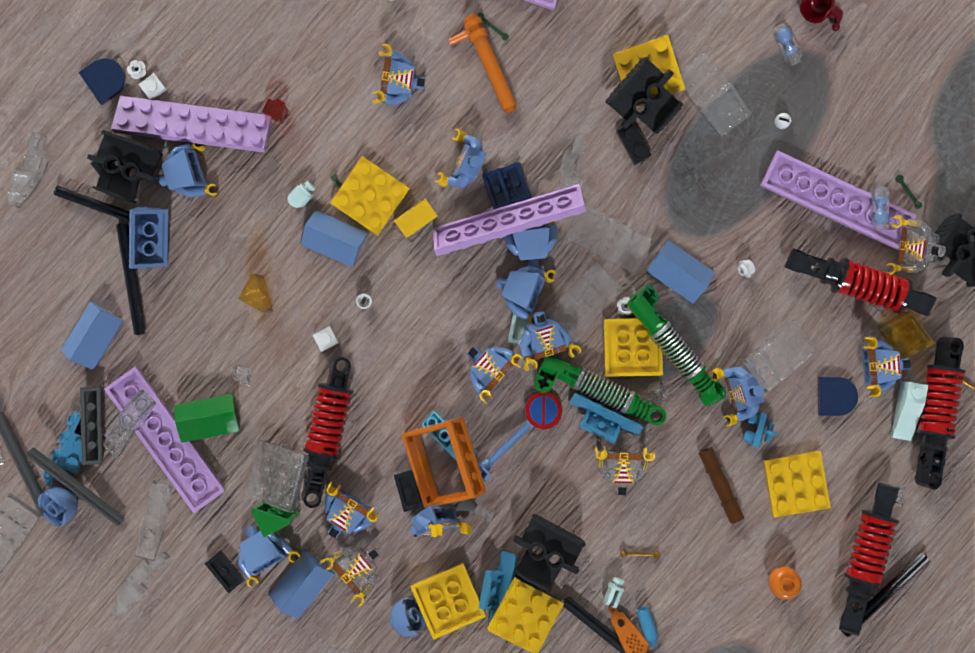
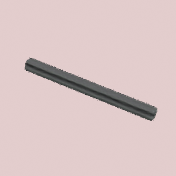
(20, 462)
(75, 486)

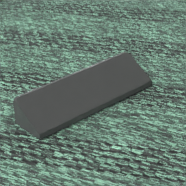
(91, 425)

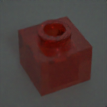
(276, 110)

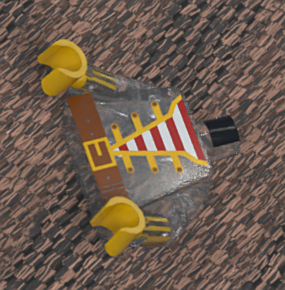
(917, 246)
(623, 467)
(355, 569)

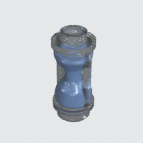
(784, 35)
(880, 215)

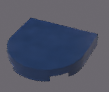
(104, 79)
(836, 396)

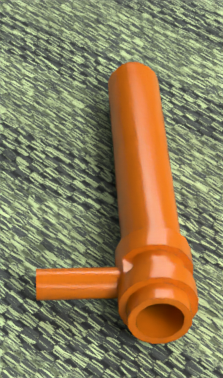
(478, 36)

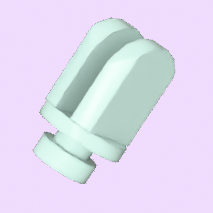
(301, 195)
(614, 592)

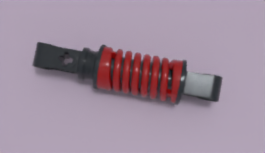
(863, 283)
(938, 414)
(327, 431)
(871, 556)

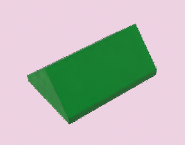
(206, 418)
(271, 518)

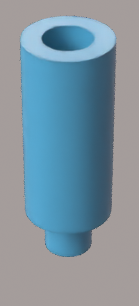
(648, 625)

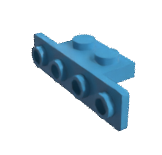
(603, 421)
(69, 452)
(497, 583)

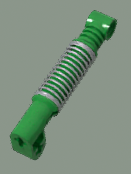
(658, 328)
(588, 383)

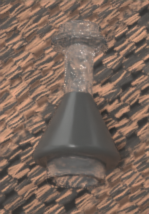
(471, 505)

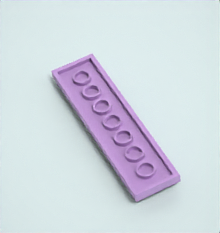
(191, 124)
(830, 197)
(508, 220)
(159, 434)

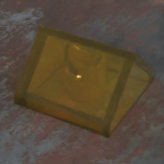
(256, 294)
(906, 334)

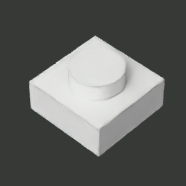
(152, 87)
(325, 339)

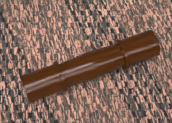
(721, 485)

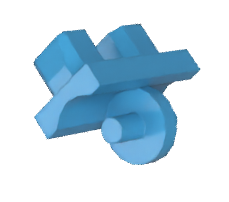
(756, 438)

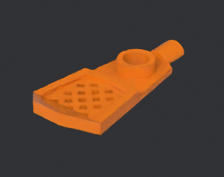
(626, 631)

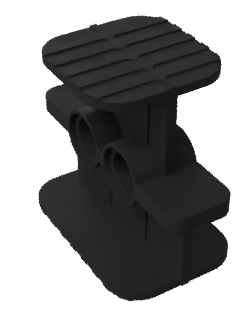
(635, 88)
(128, 155)
(955, 236)
(554, 541)

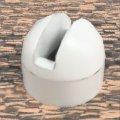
(780, 123)
(367, 302)

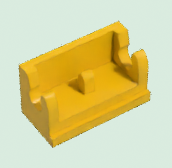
(415, 218)

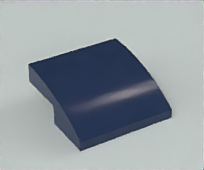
(507, 185)

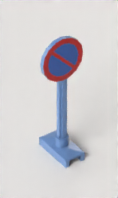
(541, 412)

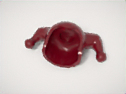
(818, 10)

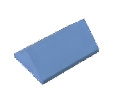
(148, 237)
(333, 238)
(680, 272)
(91, 336)
(300, 585)

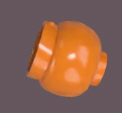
(784, 583)

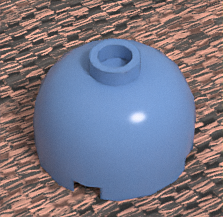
(59, 504)
(407, 617)

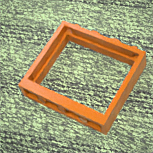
(464, 455)

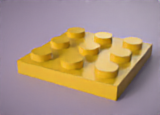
(661, 54)
(370, 195)
(630, 349)
(796, 484)
(448, 600)
(525, 616)

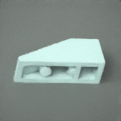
(908, 409)

